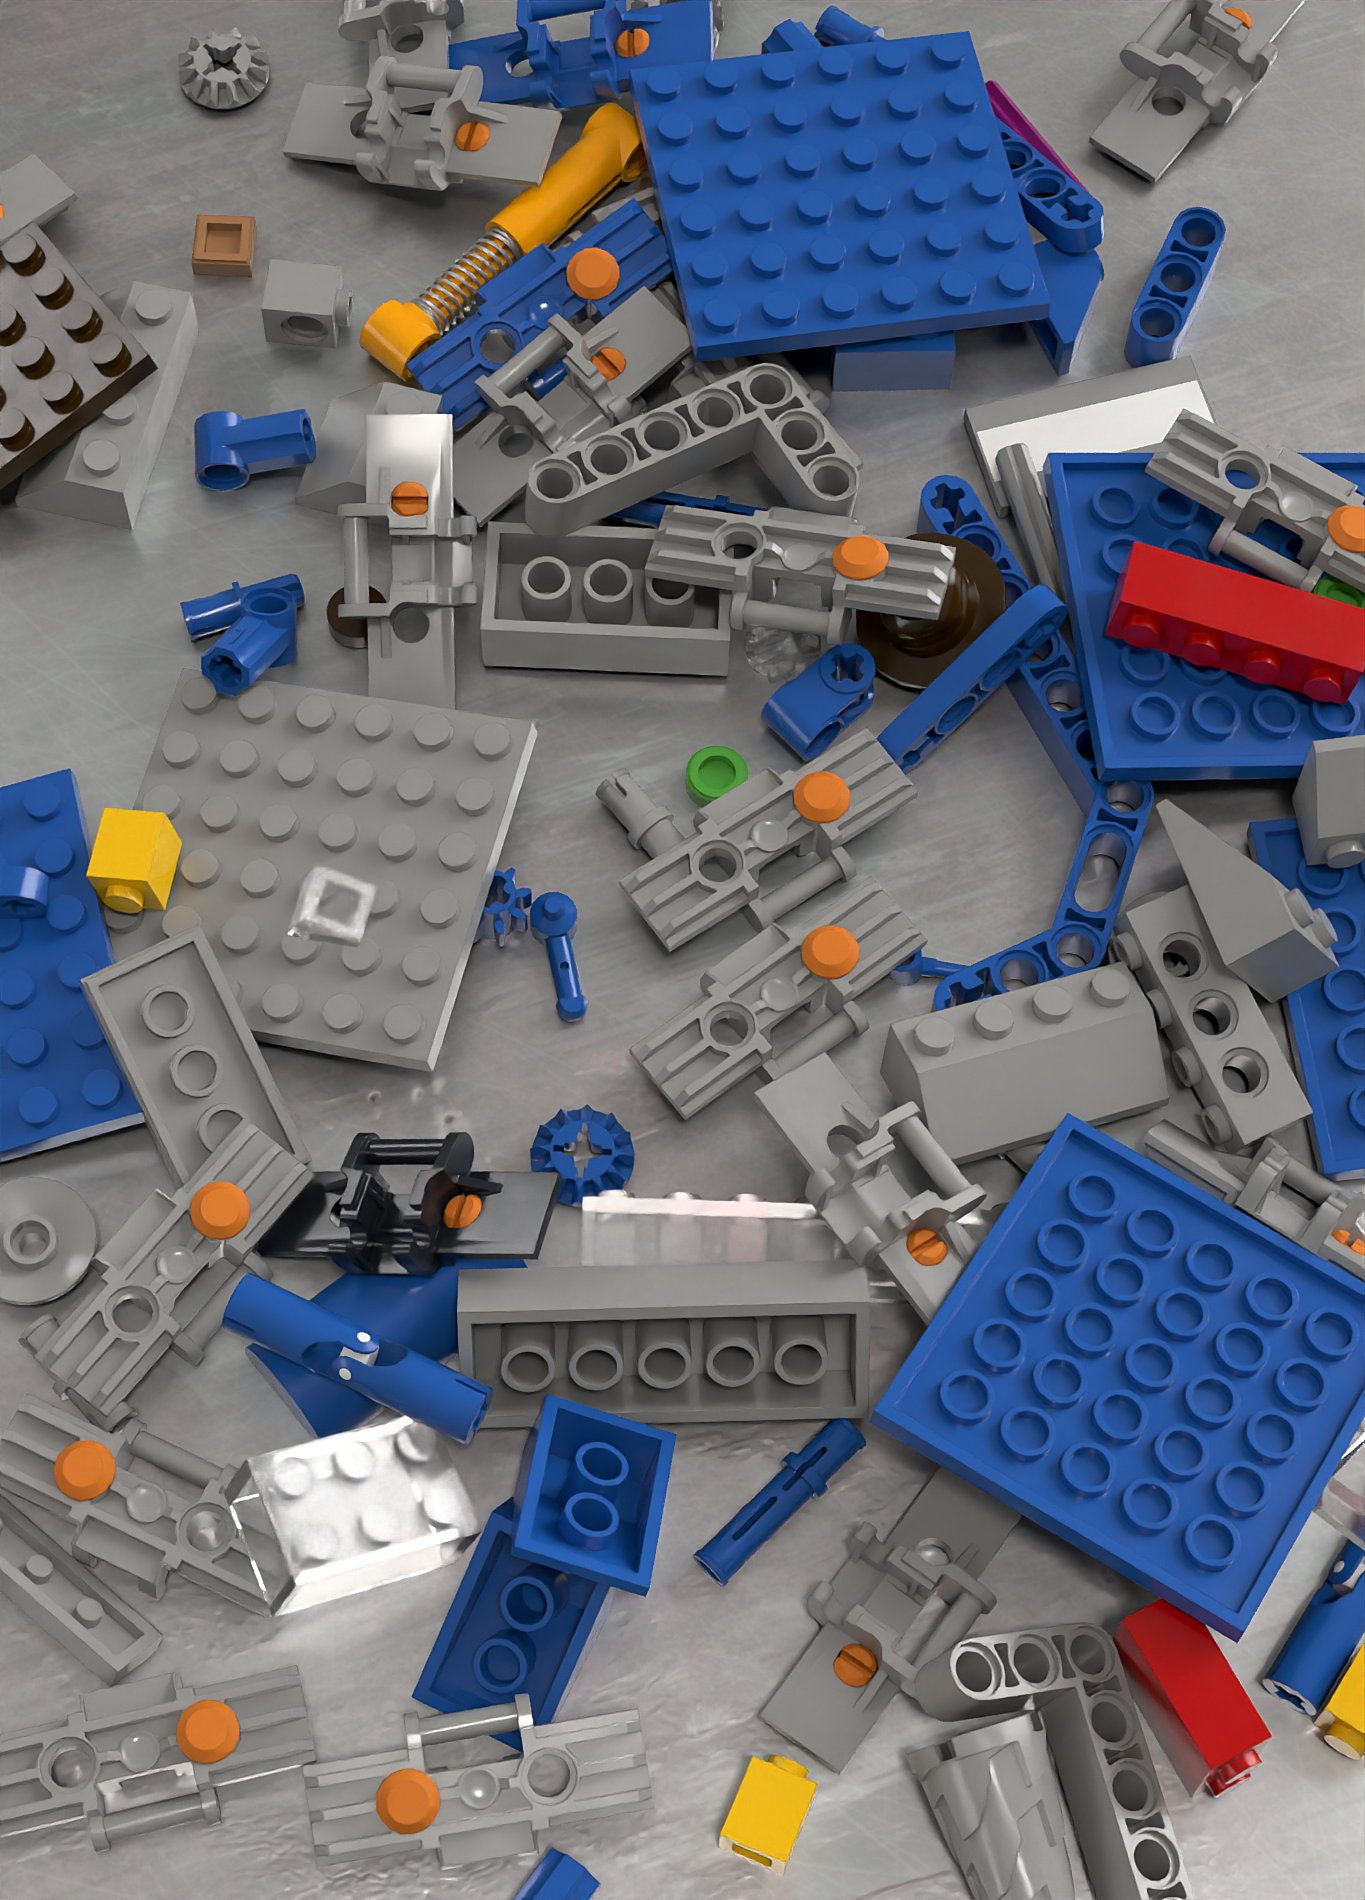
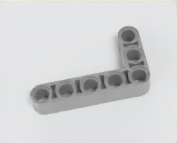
(695, 449)
(1095, 1741)

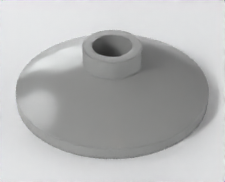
(49, 1213)

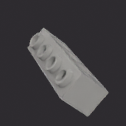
(1244, 1037)

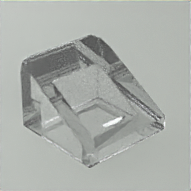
(332, 908)

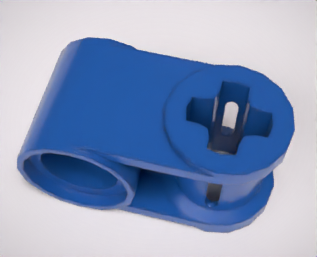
(816, 706)

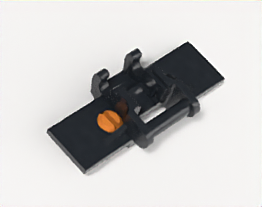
(442, 1220)

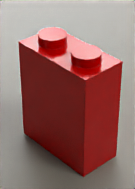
(1190, 1698)

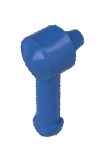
(554, 925)

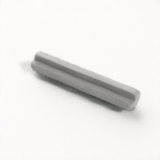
(1031, 515)

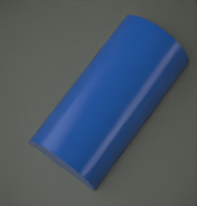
(400, 1308)

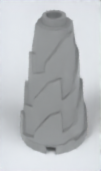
(1000, 1809)

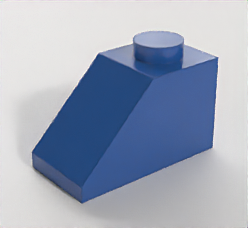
(1073, 292)

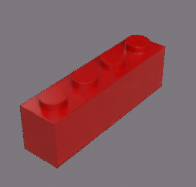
(1238, 623)

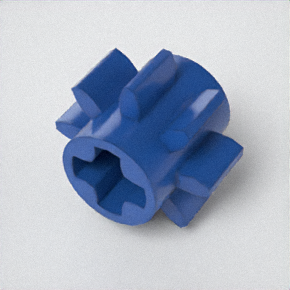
(501, 919)

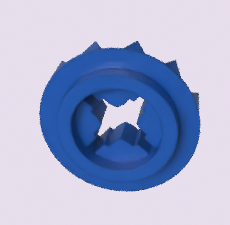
(605, 1137)

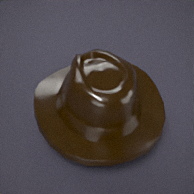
(921, 649)

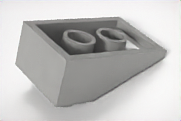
(1256, 922)

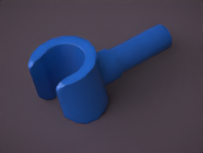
(921, 967)

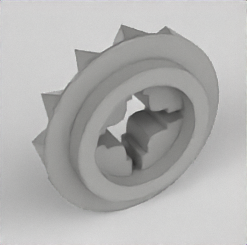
(223, 87)

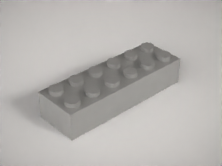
(670, 1340)

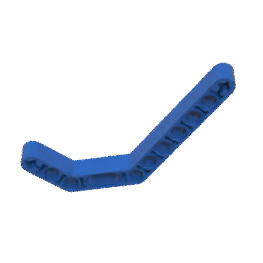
(1063, 738)

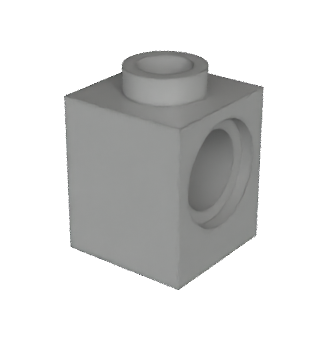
(305, 304)

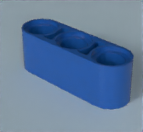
(1181, 269)

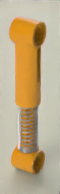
(570, 187)

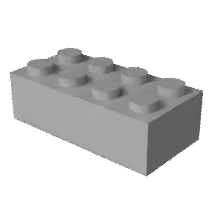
(592, 608)

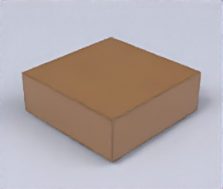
(224, 245)

